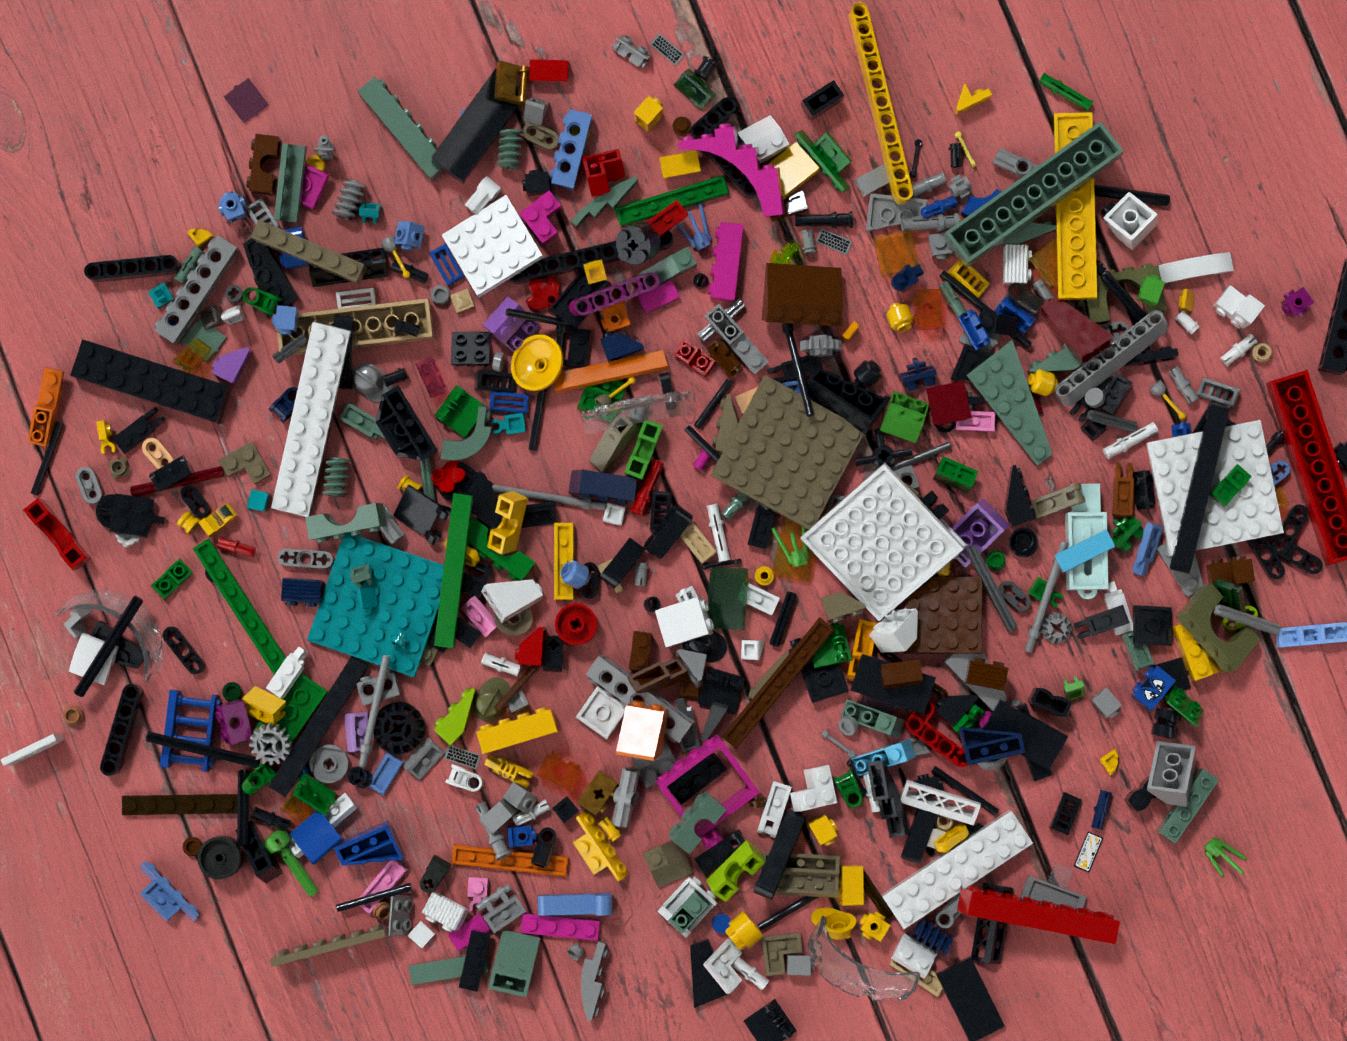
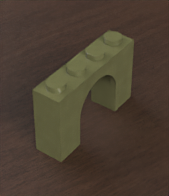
(1098, 309)
(1196, 619)

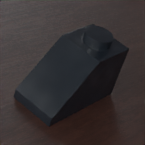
(954, 707)

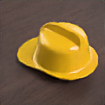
(837, 922)

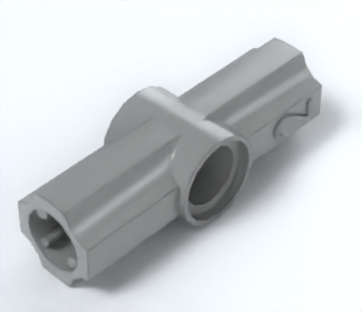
(1010, 162)
(625, 797)

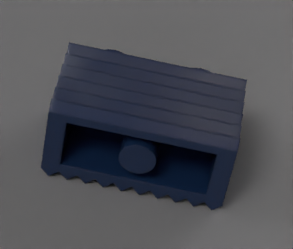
(301, 590)

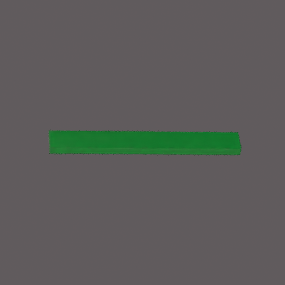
(453, 570)
(240, 604)

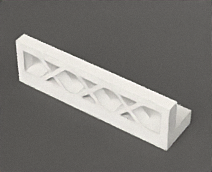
(940, 806)

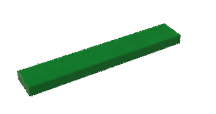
(686, 196)

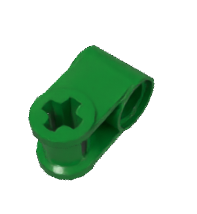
(264, 302)
(261, 777)
(848, 787)

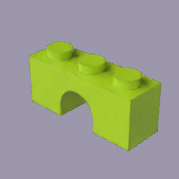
(724, 880)

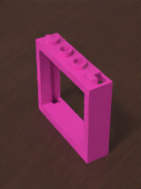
(696, 756)

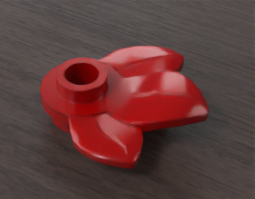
(541, 292)
(448, 476)

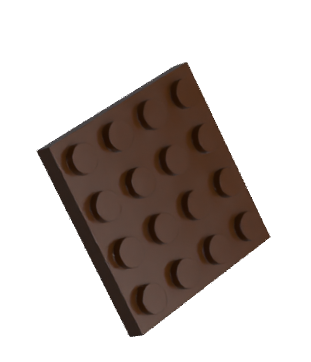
(947, 616)

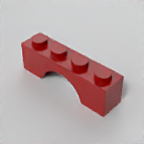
(59, 535)

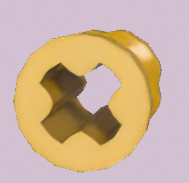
(407, 481)

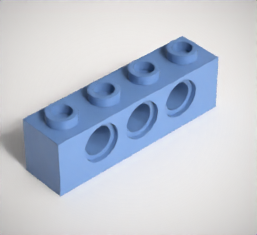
(583, 122)

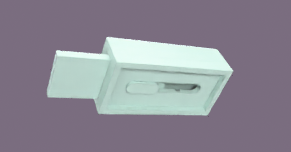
(1080, 524)

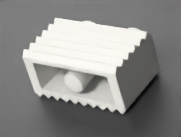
(1016, 264)
(445, 911)

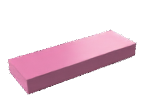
(385, 880)

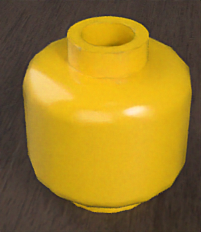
(899, 317)
(1042, 382)

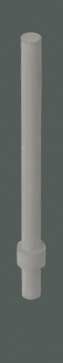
(585, 503)
(1034, 632)
(366, 746)

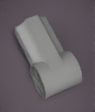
(392, 530)
(950, 910)

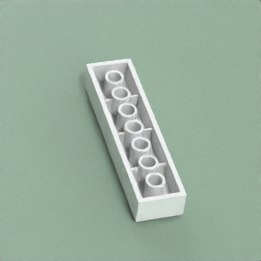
(956, 869)

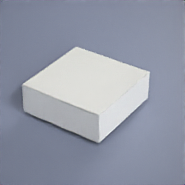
(614, 514)
(421, 934)

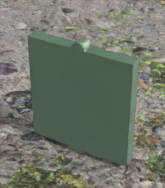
(210, 337)

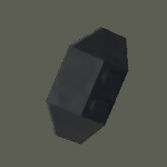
(402, 427)

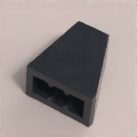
(483, 500)

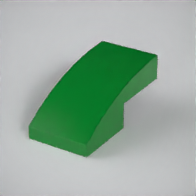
(1230, 485)

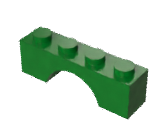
(517, 564)

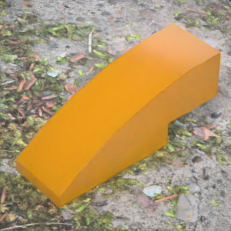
(862, 645)

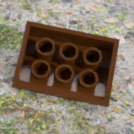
(802, 295)

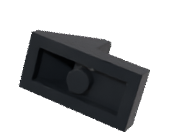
(998, 323)

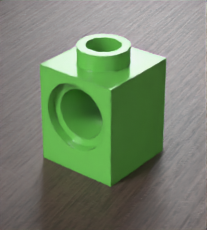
(1150, 290)

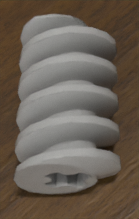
(349, 199)

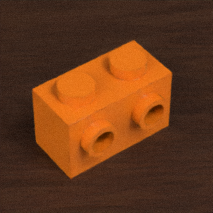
(615, 316)

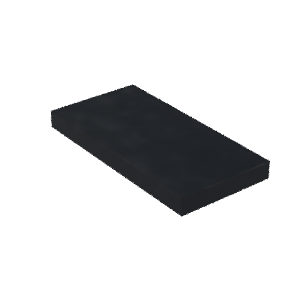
(869, 683)
(1040, 740)
(970, 999)

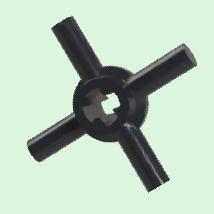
(892, 455)

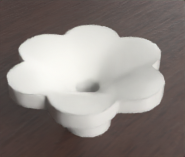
(127, 540)

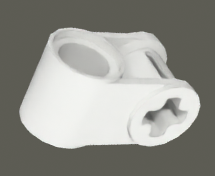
(463, 778)

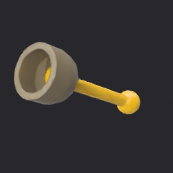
(605, 399)

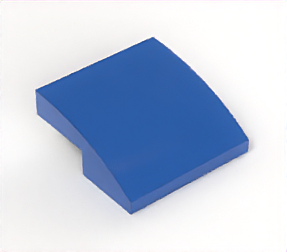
(316, 836)

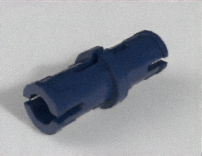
(1101, 809)

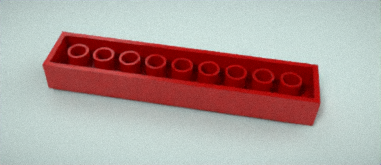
(1313, 461)

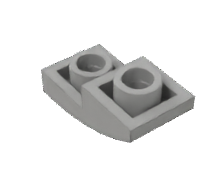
(873, 180)

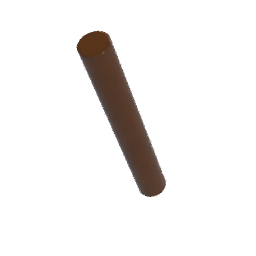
(515, 688)

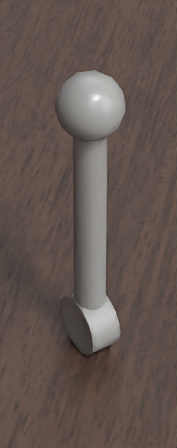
(851, 753)

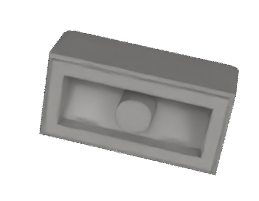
(423, 758)

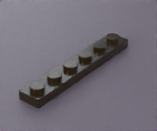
(179, 804)

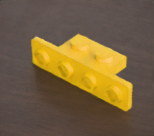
(597, 850)

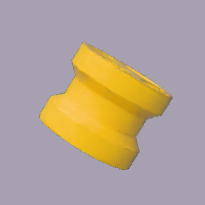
(188, 522)

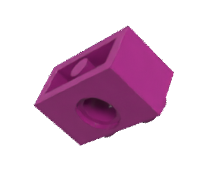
(241, 730)

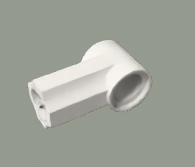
(486, 192)

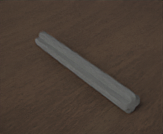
(991, 588)

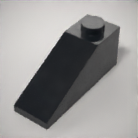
(261, 860)

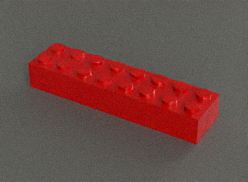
(1038, 914)

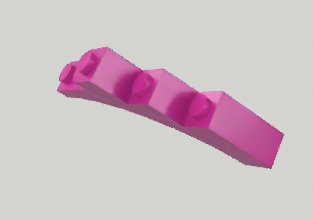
(725, 144)

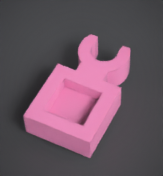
(477, 889)

